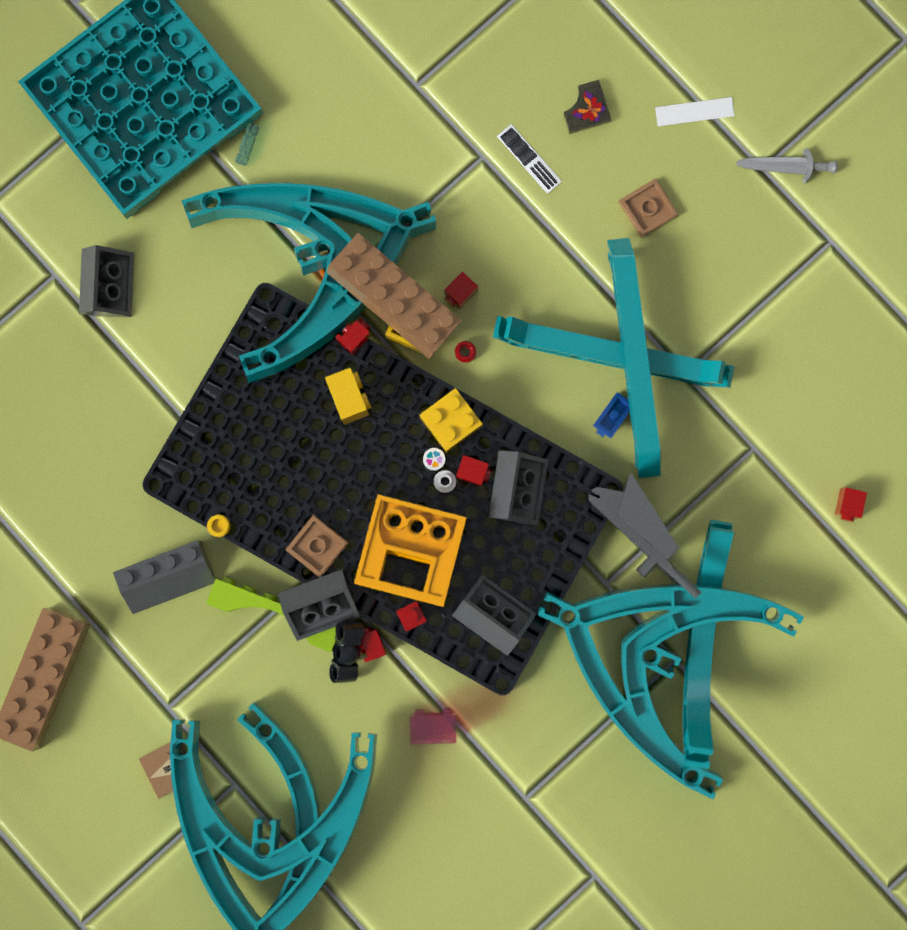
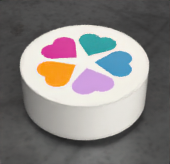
(434, 459)

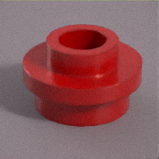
(465, 345)

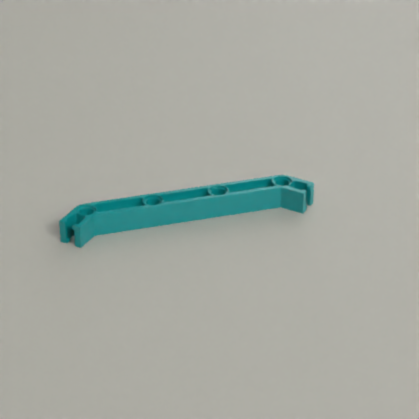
(609, 353)
(635, 358)

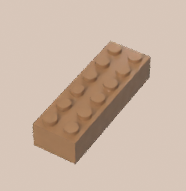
(393, 296)
(41, 678)

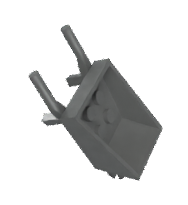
(643, 527)

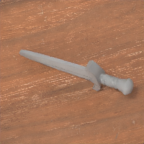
(791, 165)

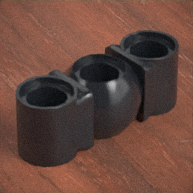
(346, 651)

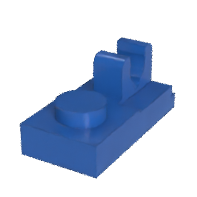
(612, 416)

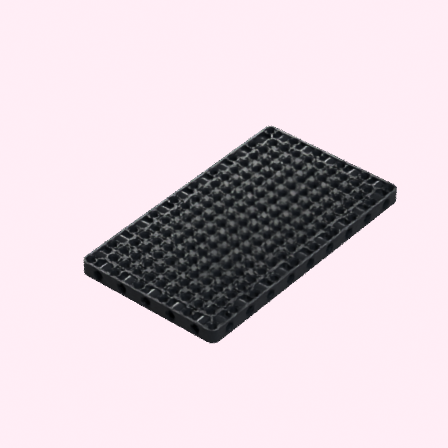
(399, 373)

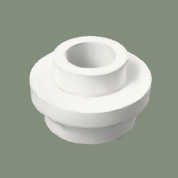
(452, 481)

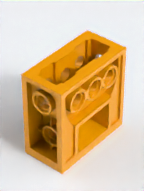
(405, 543)

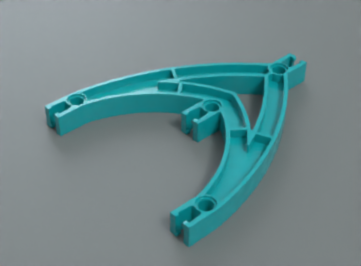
(307, 211)
(681, 611)
(212, 836)

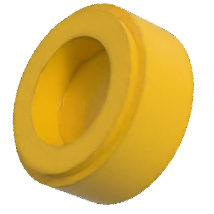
(218, 526)

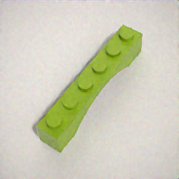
(230, 597)

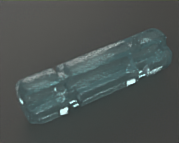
(247, 144)

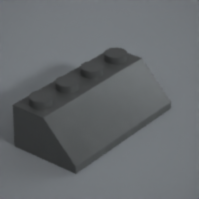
(165, 577)

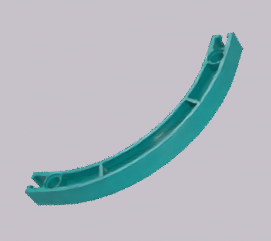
(697, 676)
(297, 779)

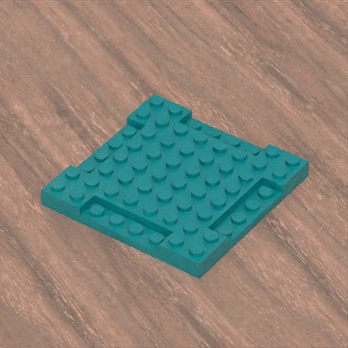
(140, 99)

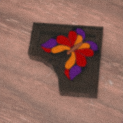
(588, 110)

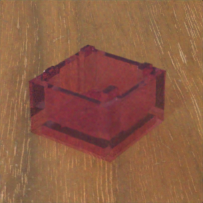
(433, 727)

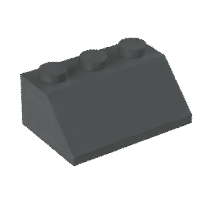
(106, 282)
(518, 487)
(318, 605)
(494, 615)

